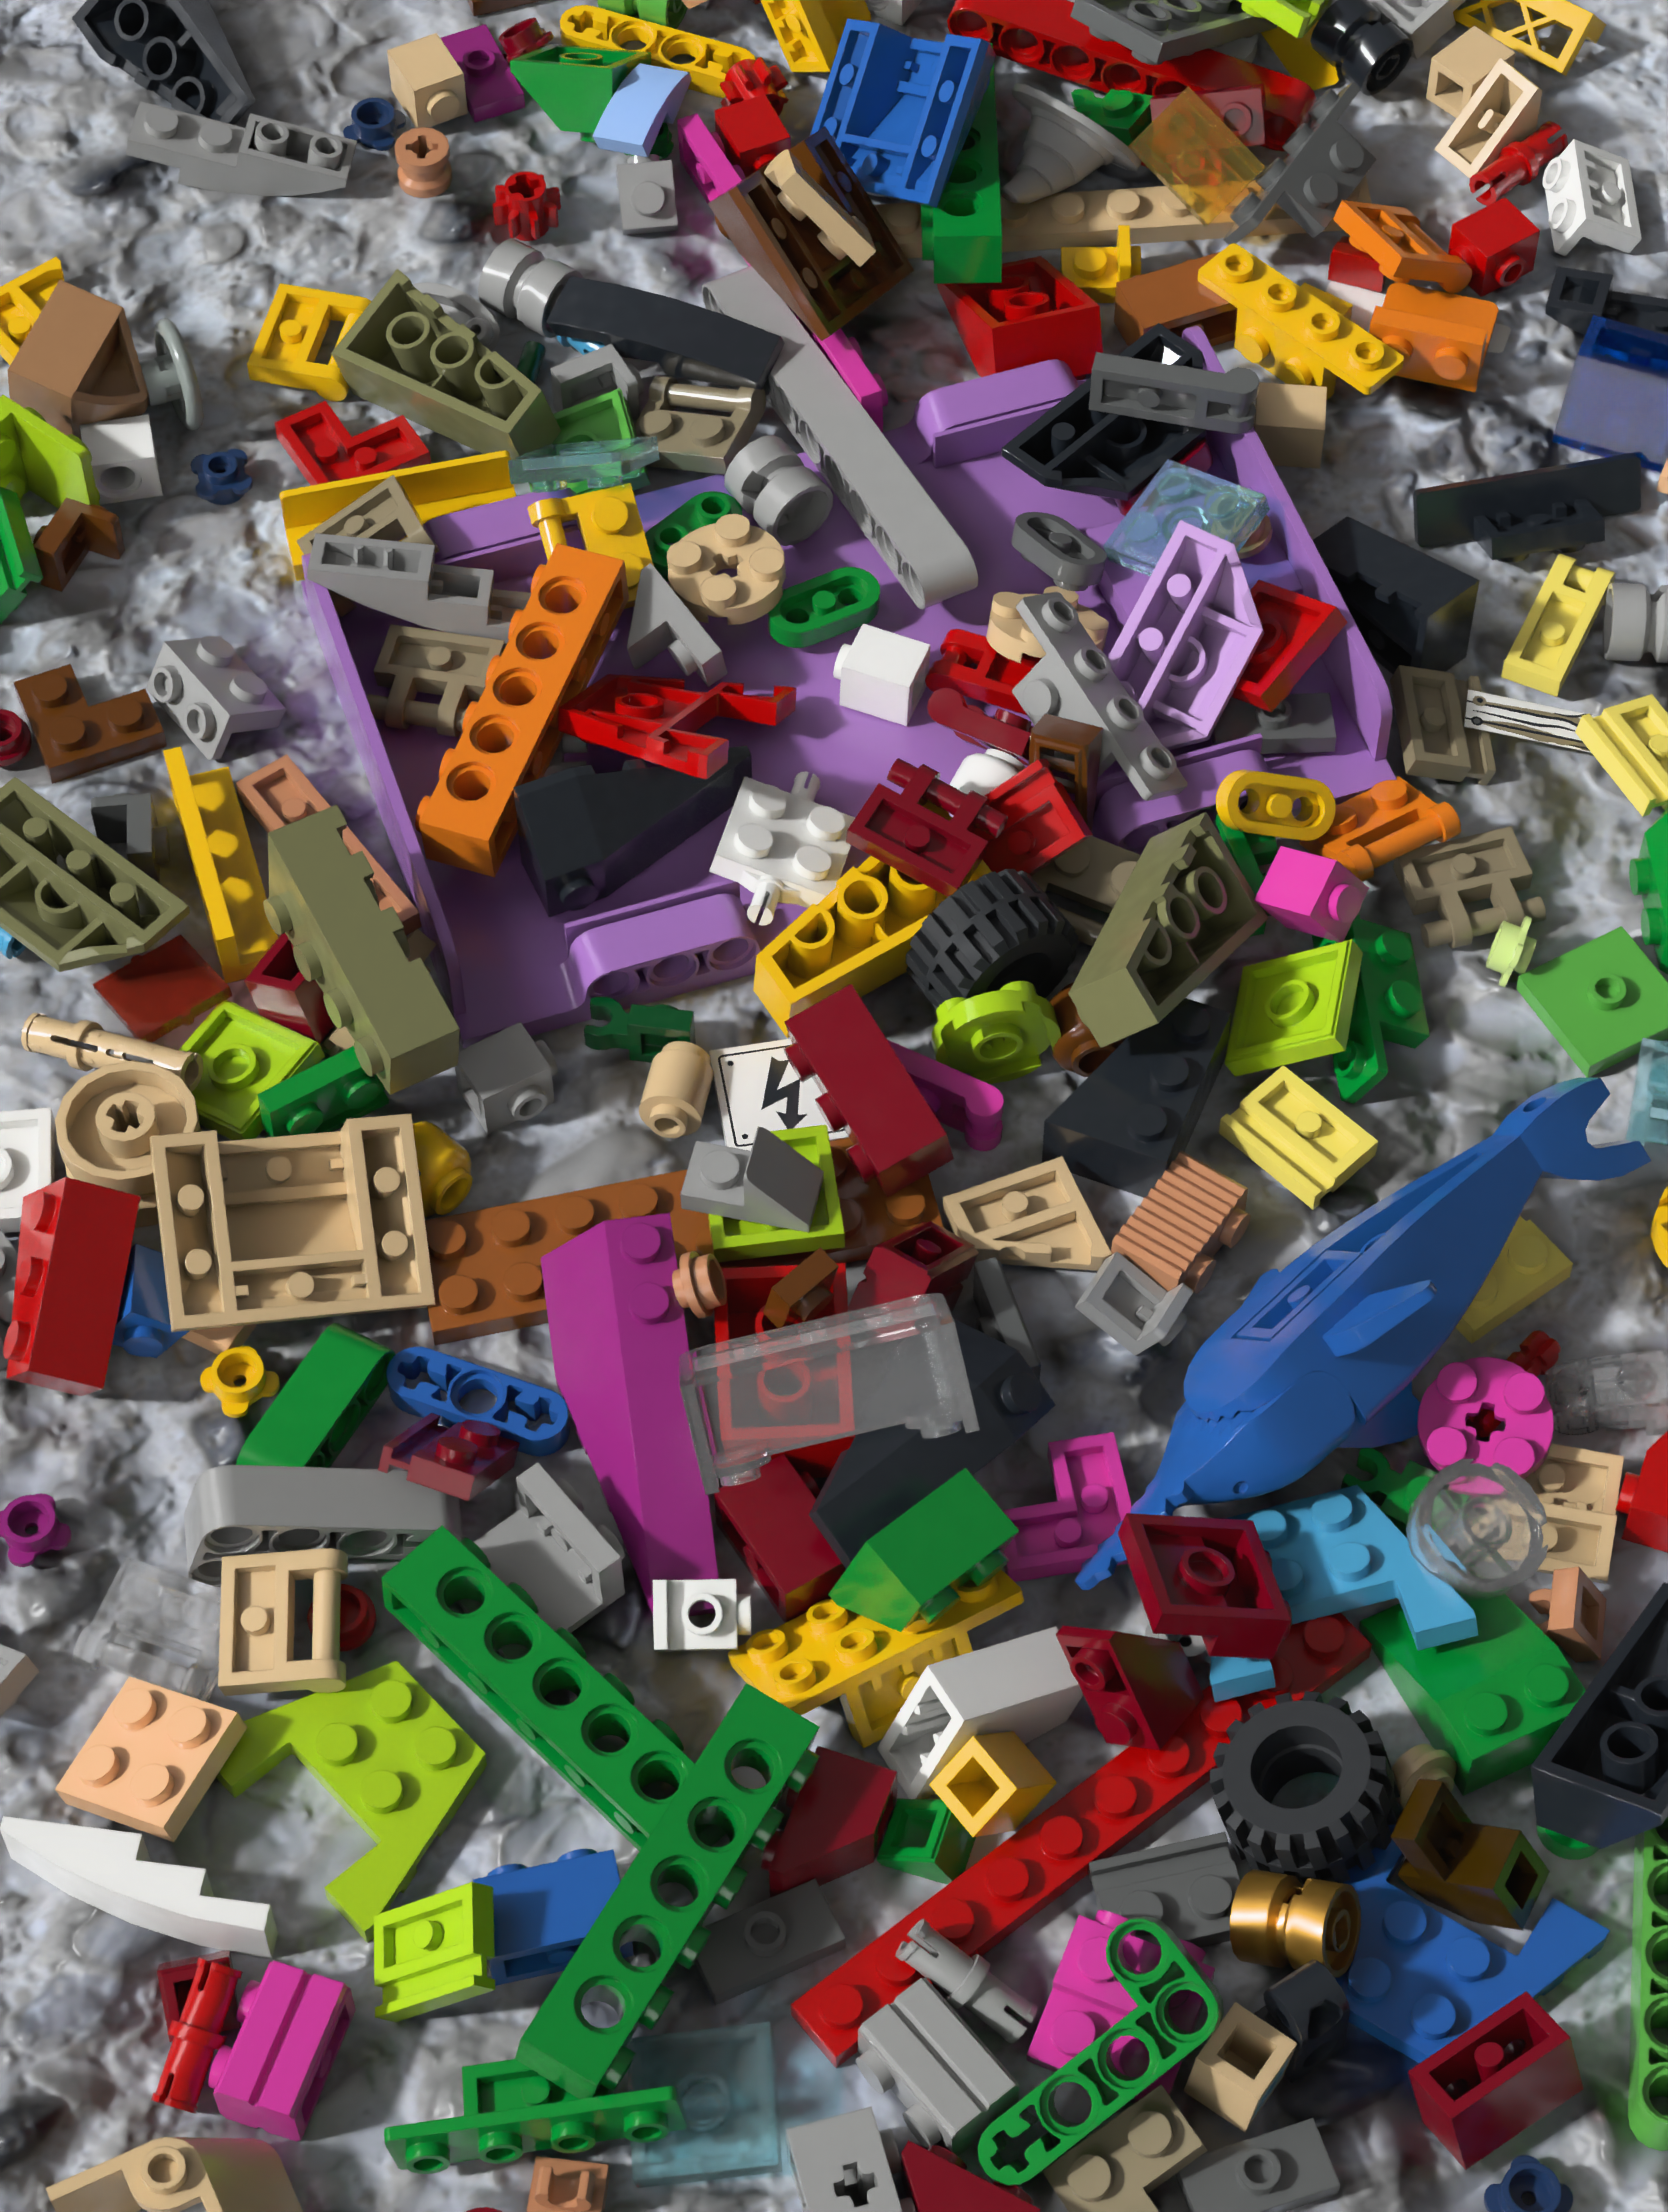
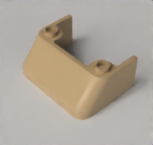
(180, 2173)

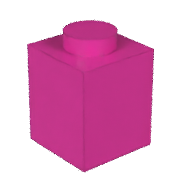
(1311, 894)

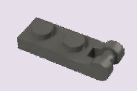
(1174, 393)

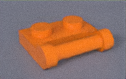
(1400, 245)
(1383, 827)

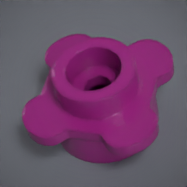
(28, 1512)

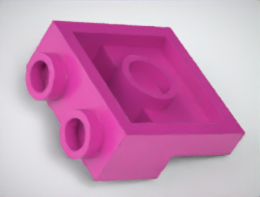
(1091, 2000)

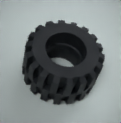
(991, 936)
(1296, 1741)

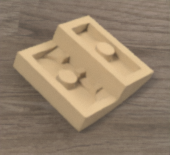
(1580, 1503)

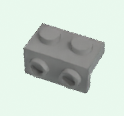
(211, 692)

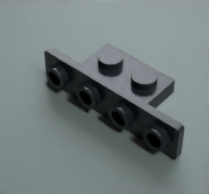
(1530, 509)

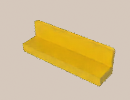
(432, 488)

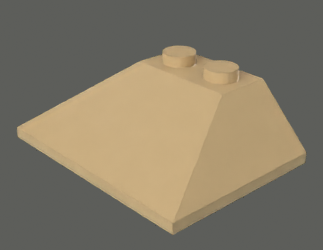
(291, 1224)

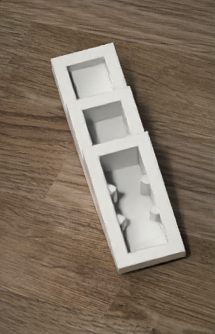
(118, 1877)

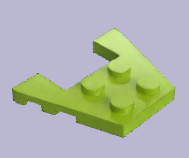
(385, 1760)

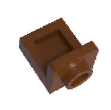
(70, 537)

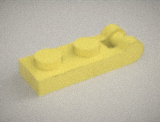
(1557, 625)

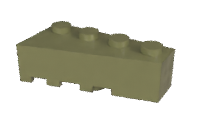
(440, 376)

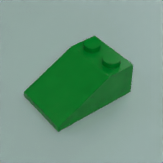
(1484, 1696)

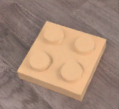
(151, 1758)

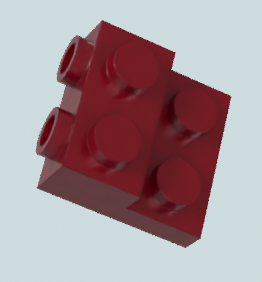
(1207, 1582)

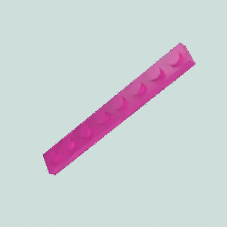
(713, 174)

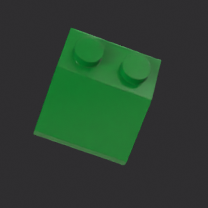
(927, 1555)

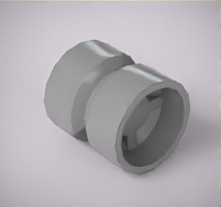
(523, 284)
(778, 490)
(1635, 622)

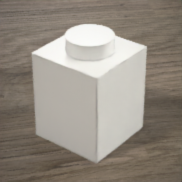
(882, 674)

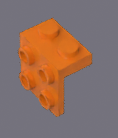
(1437, 334)

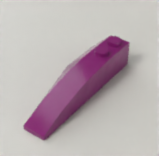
(618, 1370)

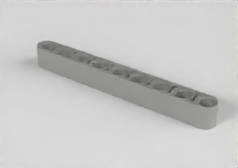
(850, 448)

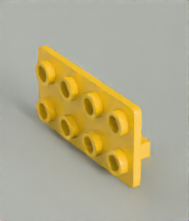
(863, 1661)

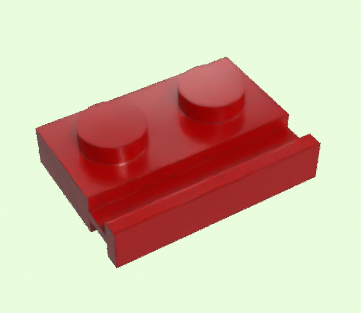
(1039, 822)

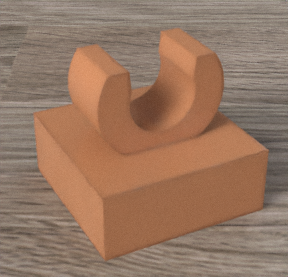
(1574, 1613)
(568, 2186)

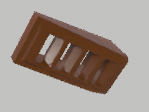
(1074, 739)

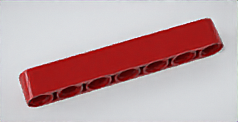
(1052, 41)

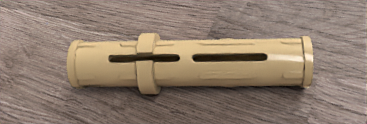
(54, 1037)

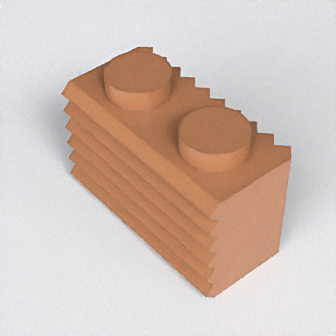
(1184, 1224)

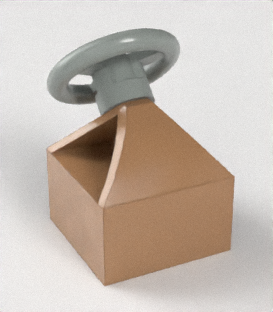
(86, 370)

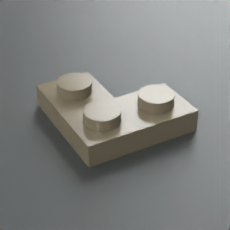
(1126, 2158)

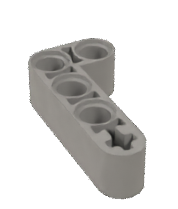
(309, 1508)

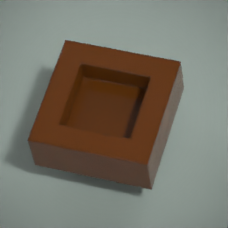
(802, 1291)

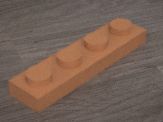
(284, 795)

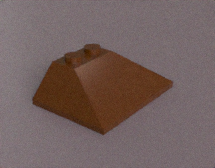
(791, 256)

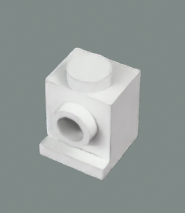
(671, 1615)

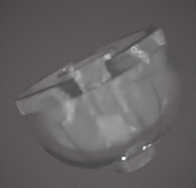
(1477, 1529)

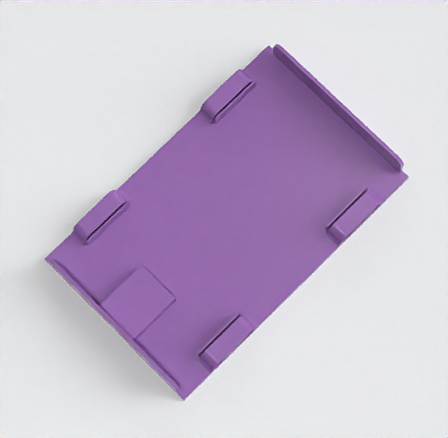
(689, 927)

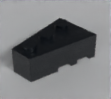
(1399, 597)
(1141, 1101)

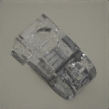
(1610, 1393)

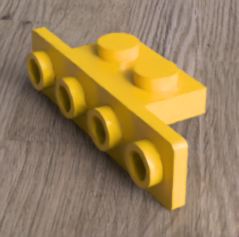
(1293, 330)

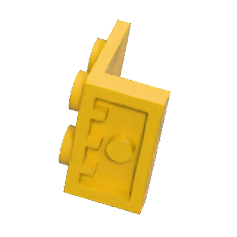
(812, 29)

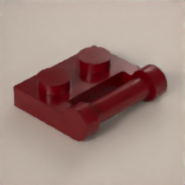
(973, 725)

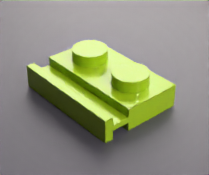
(434, 1951)

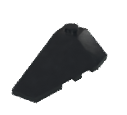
(170, 51)
(598, 831)
(1609, 1757)

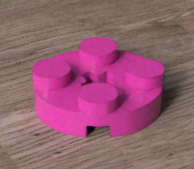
(1492, 1385)

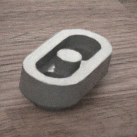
(1059, 550)

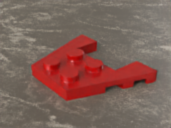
(660, 718)

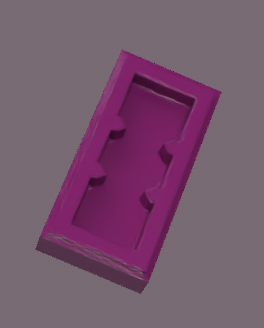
(487, 76)

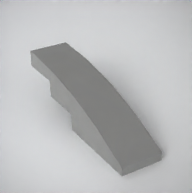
(408, 585)

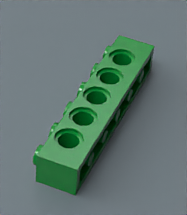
(966, 226)
(451, 1570)
(559, 2038)

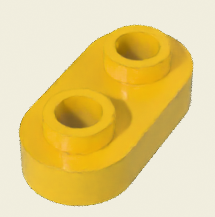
(1272, 802)

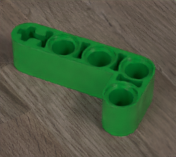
(1094, 2064)

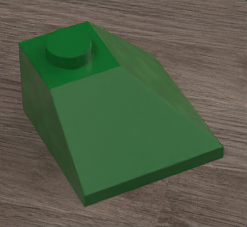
(575, 82)

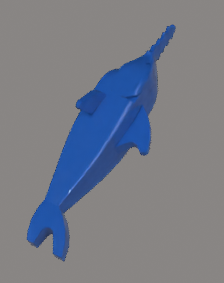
(1347, 1326)

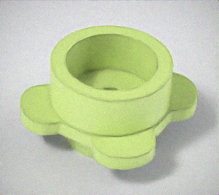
(1511, 950)

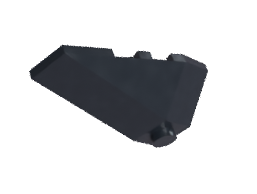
(897, 1468)

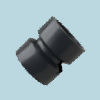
(1355, 39)

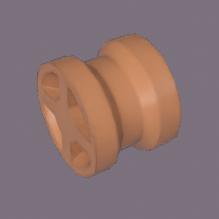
(423, 162)

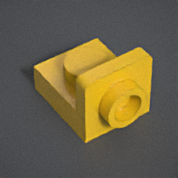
(1099, 268)

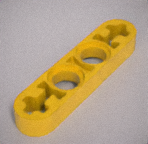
(609, 30)

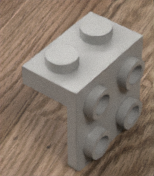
(553, 1555)

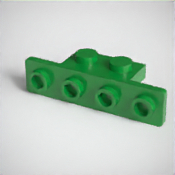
(1384, 1008)
(521, 2112)

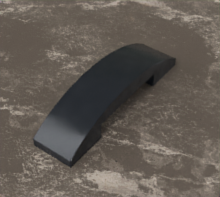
(1583, 293)

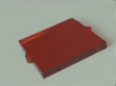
(162, 990)

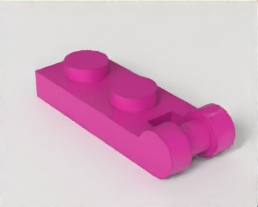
(957, 1098)

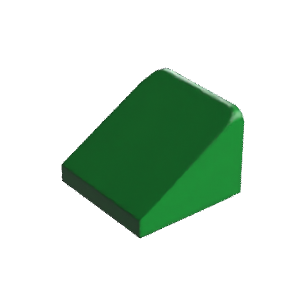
(926, 1841)

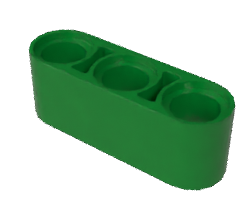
(321, 1402)

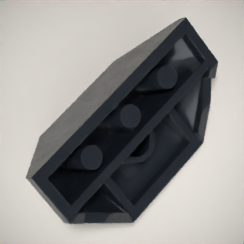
(1102, 450)

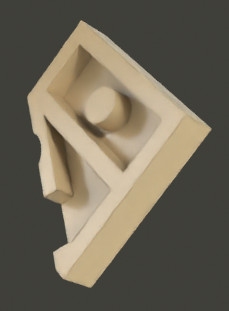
(1029, 1219)

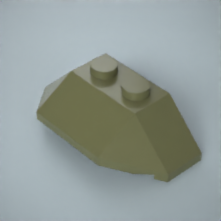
(71, 891)

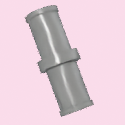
(966, 1981)

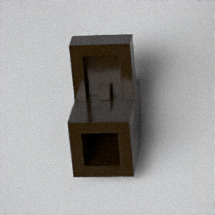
(1466, 1866)

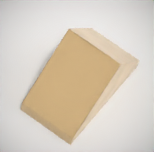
(1497, 114)

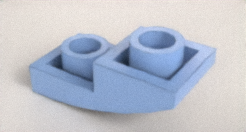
(639, 109)

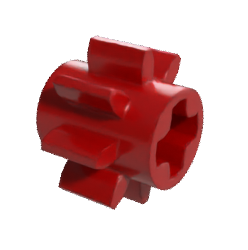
(752, 79)
(526, 206)

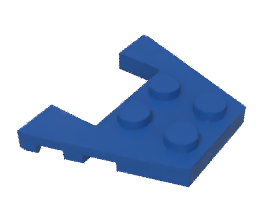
(1431, 1979)

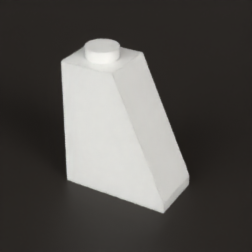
(992, 1690)

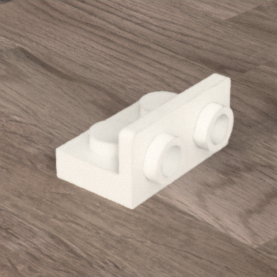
(1591, 198)

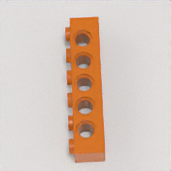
(515, 722)

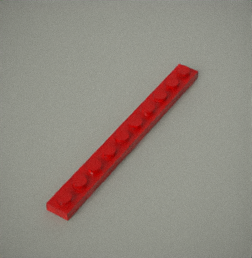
(1060, 1842)

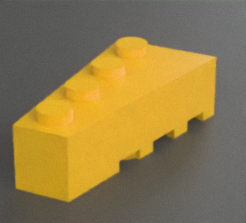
(847, 939)

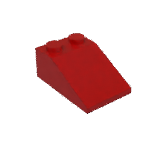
(1025, 319)

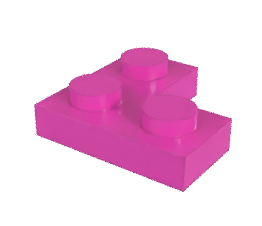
(1090, 1504)

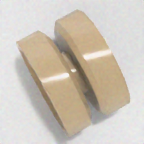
(109, 1122)

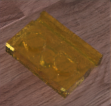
(1196, 156)

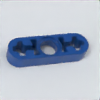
(465, 1376)

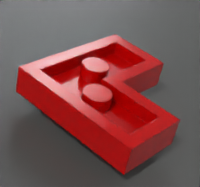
(329, 453)

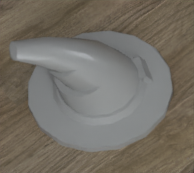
(1060, 148)

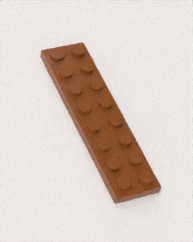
(490, 1259)

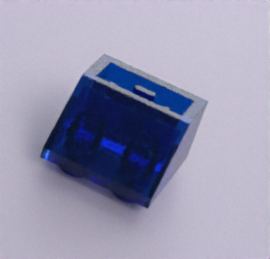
(1618, 394)

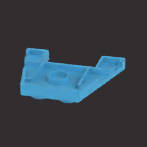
(1338, 1557)

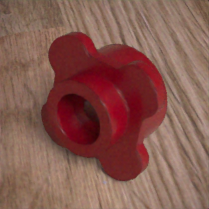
(523, 39)

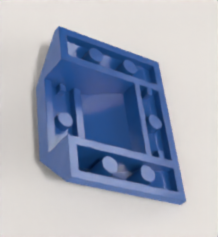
(903, 107)

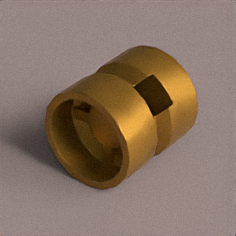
(1285, 1923)

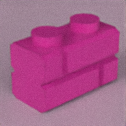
(282, 2050)

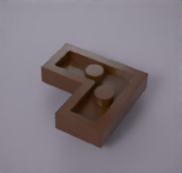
(82, 737)

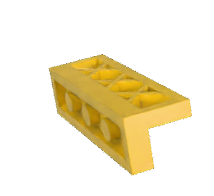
(1559, 12)
(222, 865)

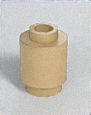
(677, 1090)

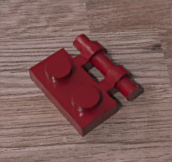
(920, 841)

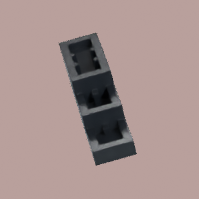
(664, 330)

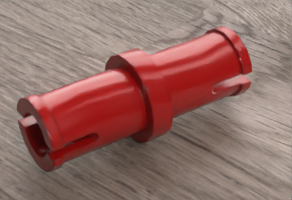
(1518, 163)
(196, 2036)

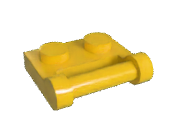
(294, 335)
(607, 526)

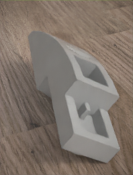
(253, 160)

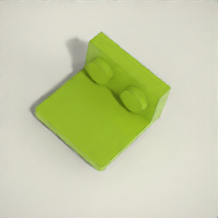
(43, 458)

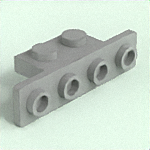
(1080, 686)

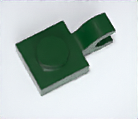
(641, 1031)

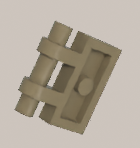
(433, 664)
(1463, 872)

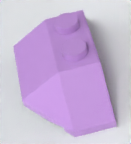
(1188, 637)

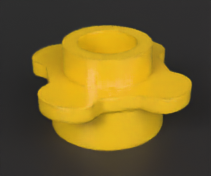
(237, 1364)

